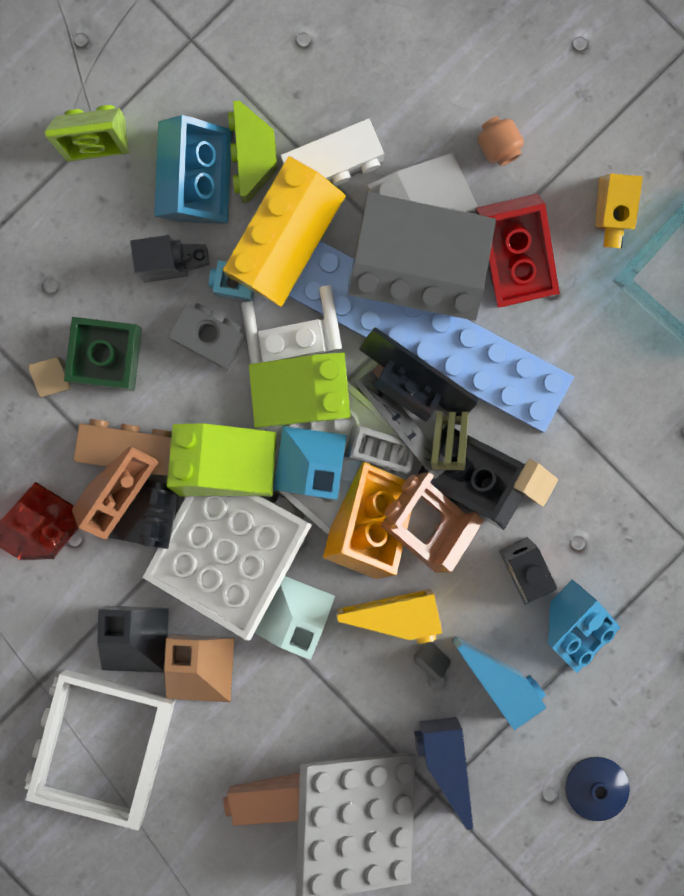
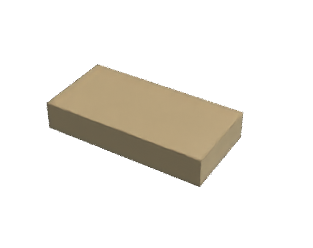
(535, 482)

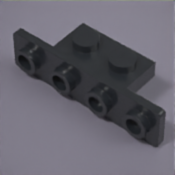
(414, 381)

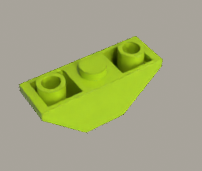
(253, 151)

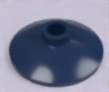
(588, 776)

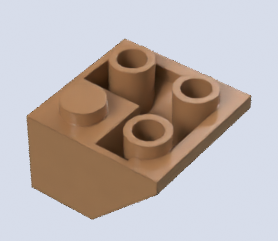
(199, 667)

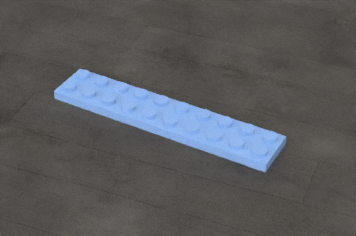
(453, 345)

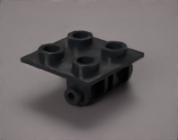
(148, 517)

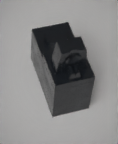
(165, 259)

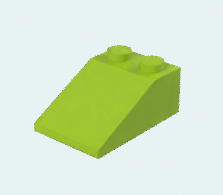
(89, 134)
(300, 390)
(221, 461)

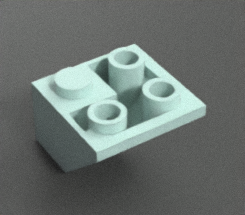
(296, 617)

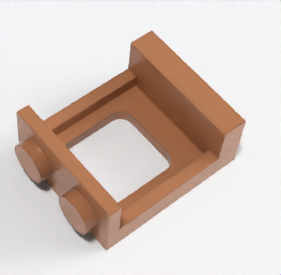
(450, 536)

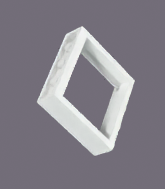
(44, 750)

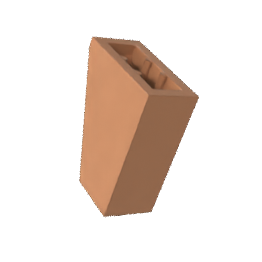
(264, 801)

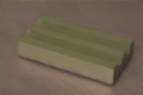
(451, 421)

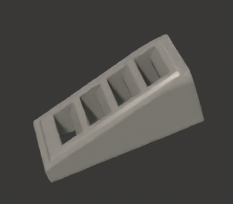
(354, 442)

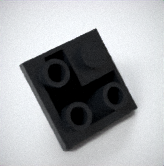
(132, 638)

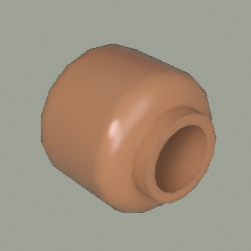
(500, 141)

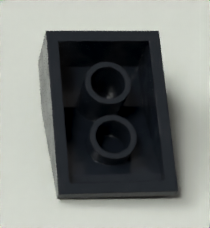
(485, 483)

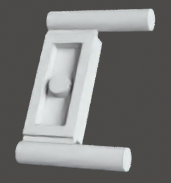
(293, 339)

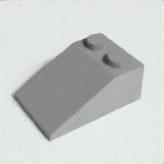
(430, 182)

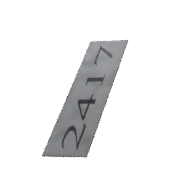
(400, 422)

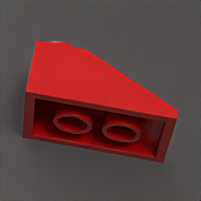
(521, 251)

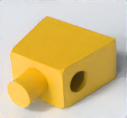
(621, 193)

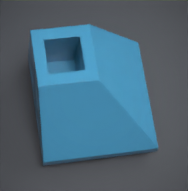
(310, 462)
(578, 626)

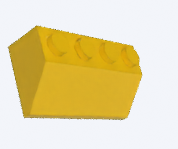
(284, 231)

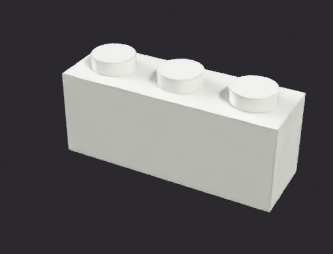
(342, 153)

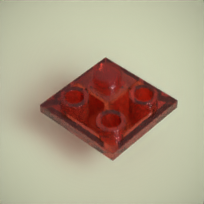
(37, 525)

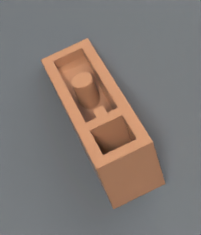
(112, 492)

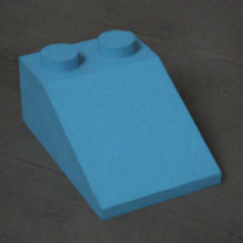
(513, 693)

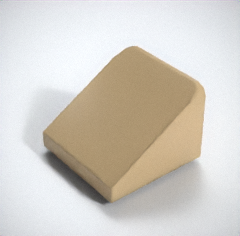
(49, 376)

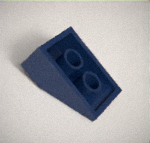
(444, 754)

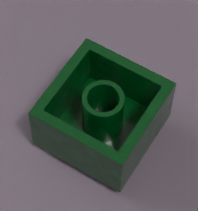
(103, 354)

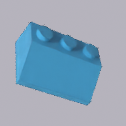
(192, 171)

